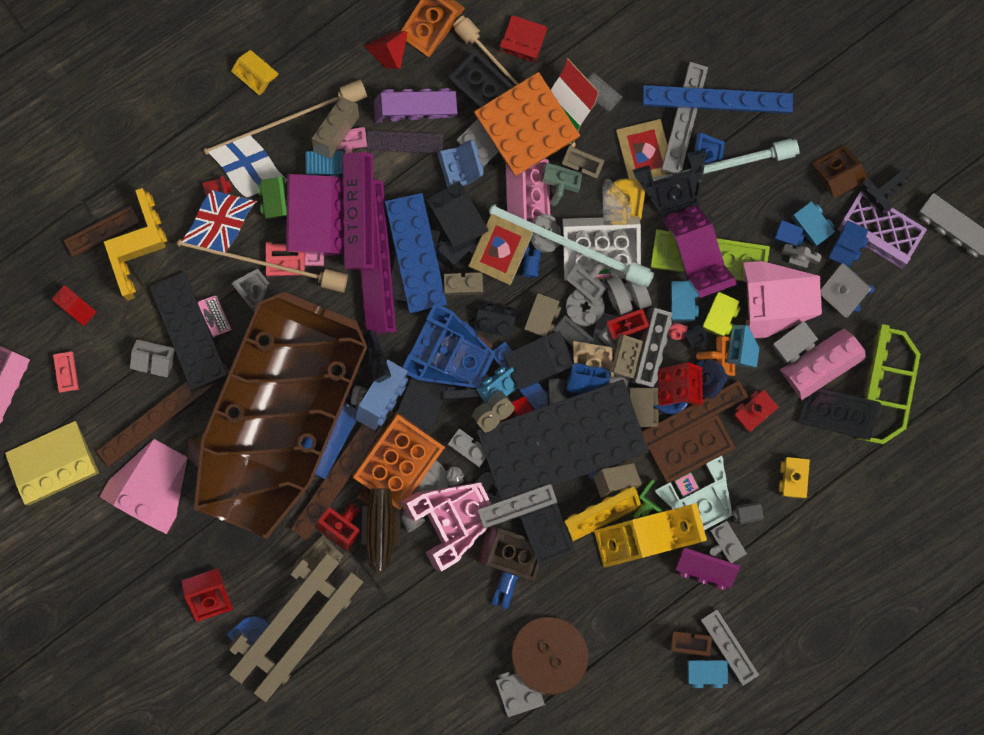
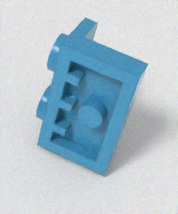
(500, 381)

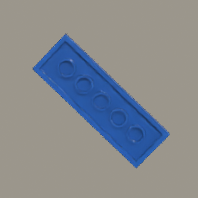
(415, 252)

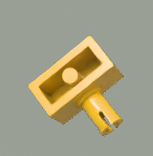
(795, 477)

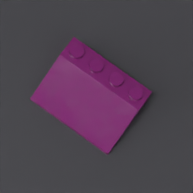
(315, 215)

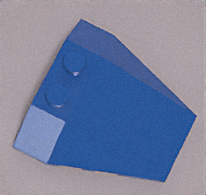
(448, 352)

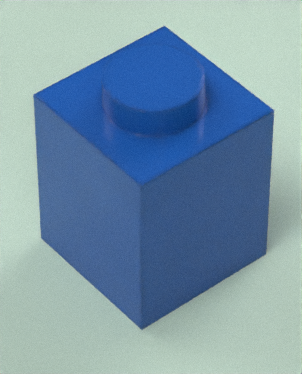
(789, 234)

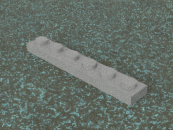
(683, 123)

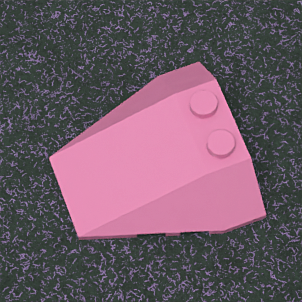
(149, 486)

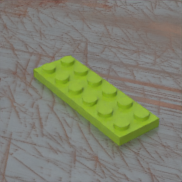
(733, 253)

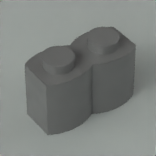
(747, 513)

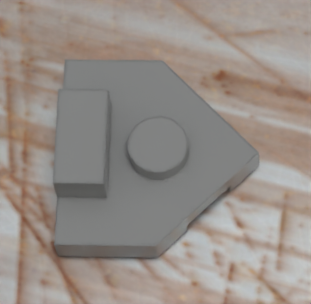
(800, 256)

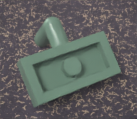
(562, 179)

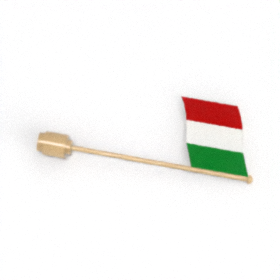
(571, 89)

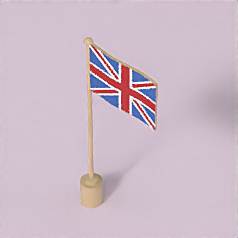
(219, 225)

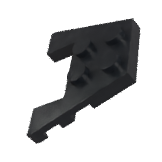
(676, 191)
(373, 359)

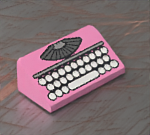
(214, 316)

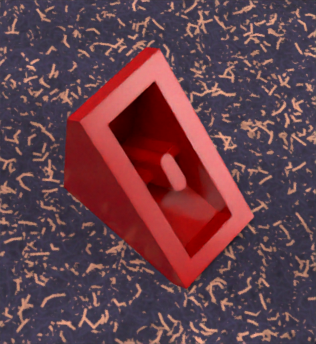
(628, 324)

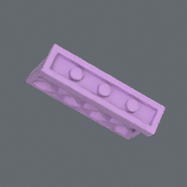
(877, 243)

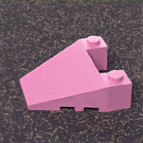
(453, 516)

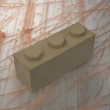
(335, 127)

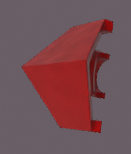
(389, 49)

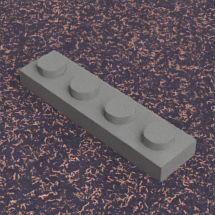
(517, 506)
(729, 647)

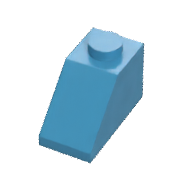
(743, 347)

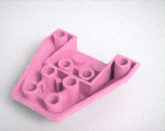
(779, 297)

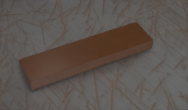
(102, 231)

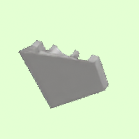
(252, 288)

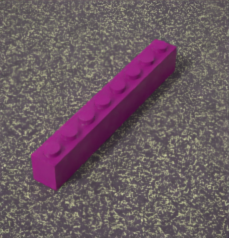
(378, 282)

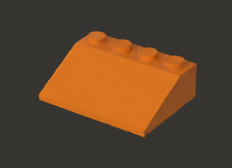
(398, 459)

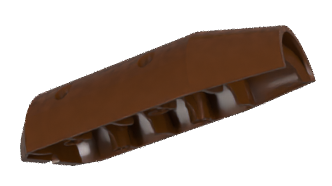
(284, 392)

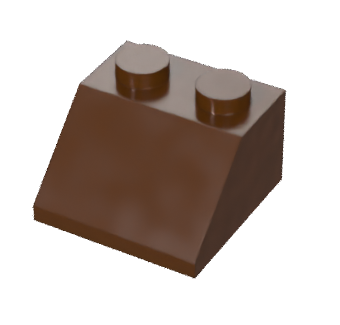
(839, 171)

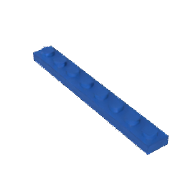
(717, 99)

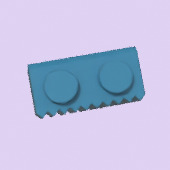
(323, 166)

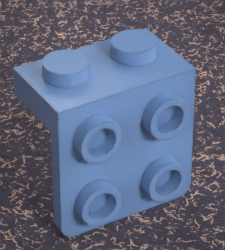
(461, 164)

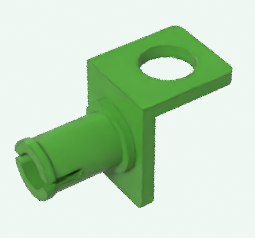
(647, 505)

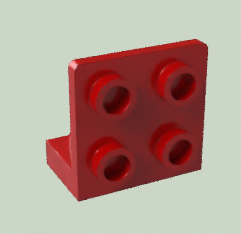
(523, 39)
(680, 384)

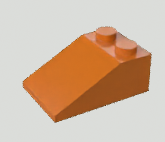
(431, 23)

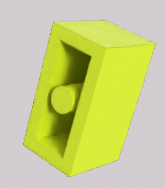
(721, 314)

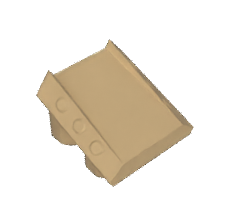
(593, 355)

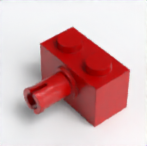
(755, 411)
(339, 527)

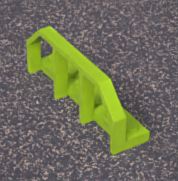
(877, 373)

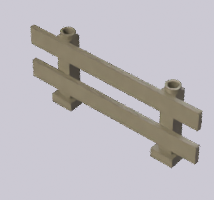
(255, 653)

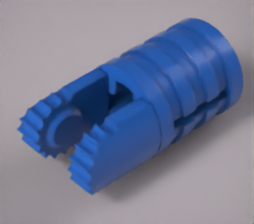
(531, 263)
(506, 585)

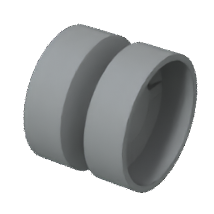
(623, 294)

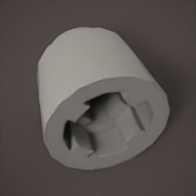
(409, 524)

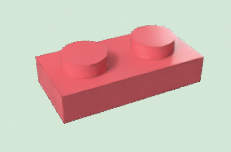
(66, 372)

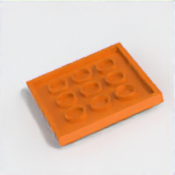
(526, 124)

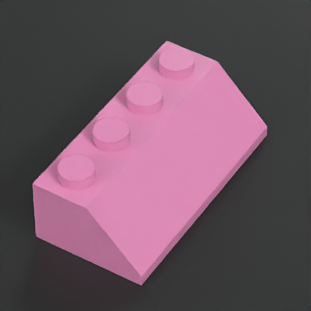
(527, 193)
(824, 363)
(11, 371)

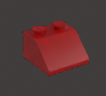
(206, 595)

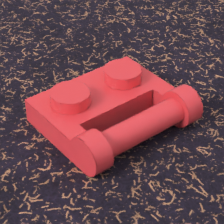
(293, 262)

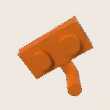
(721, 355)

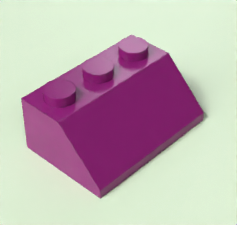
(706, 568)

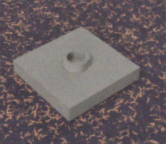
(845, 290)

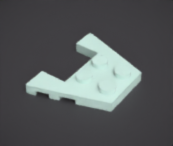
(712, 500)

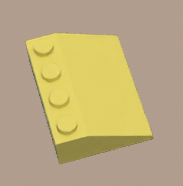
(51, 463)

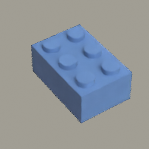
(382, 397)

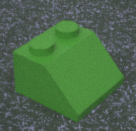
(274, 197)

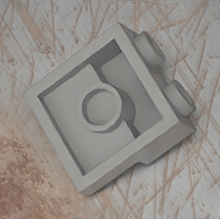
(516, 696)

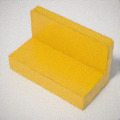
(254, 72)

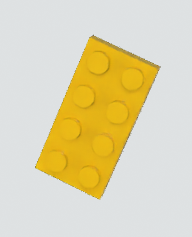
(603, 513)

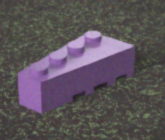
(415, 104)

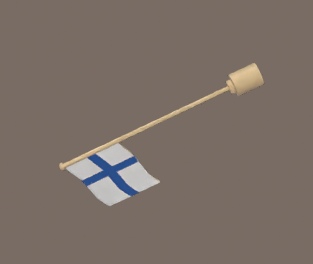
(248, 162)

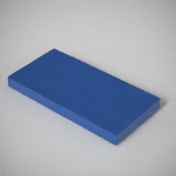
(337, 439)

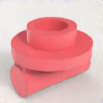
(677, 331)

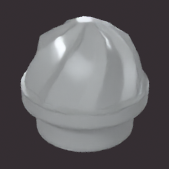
(454, 476)

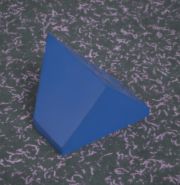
(712, 146)

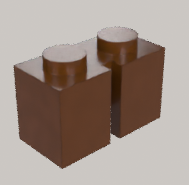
(696, 645)

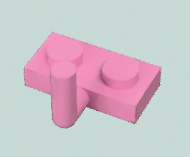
(354, 139)

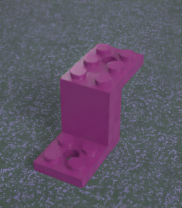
(699, 251)

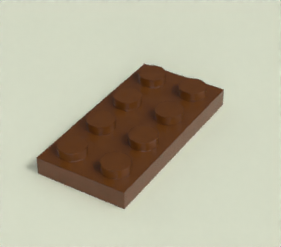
(692, 449)

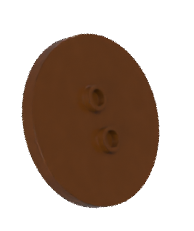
(549, 656)

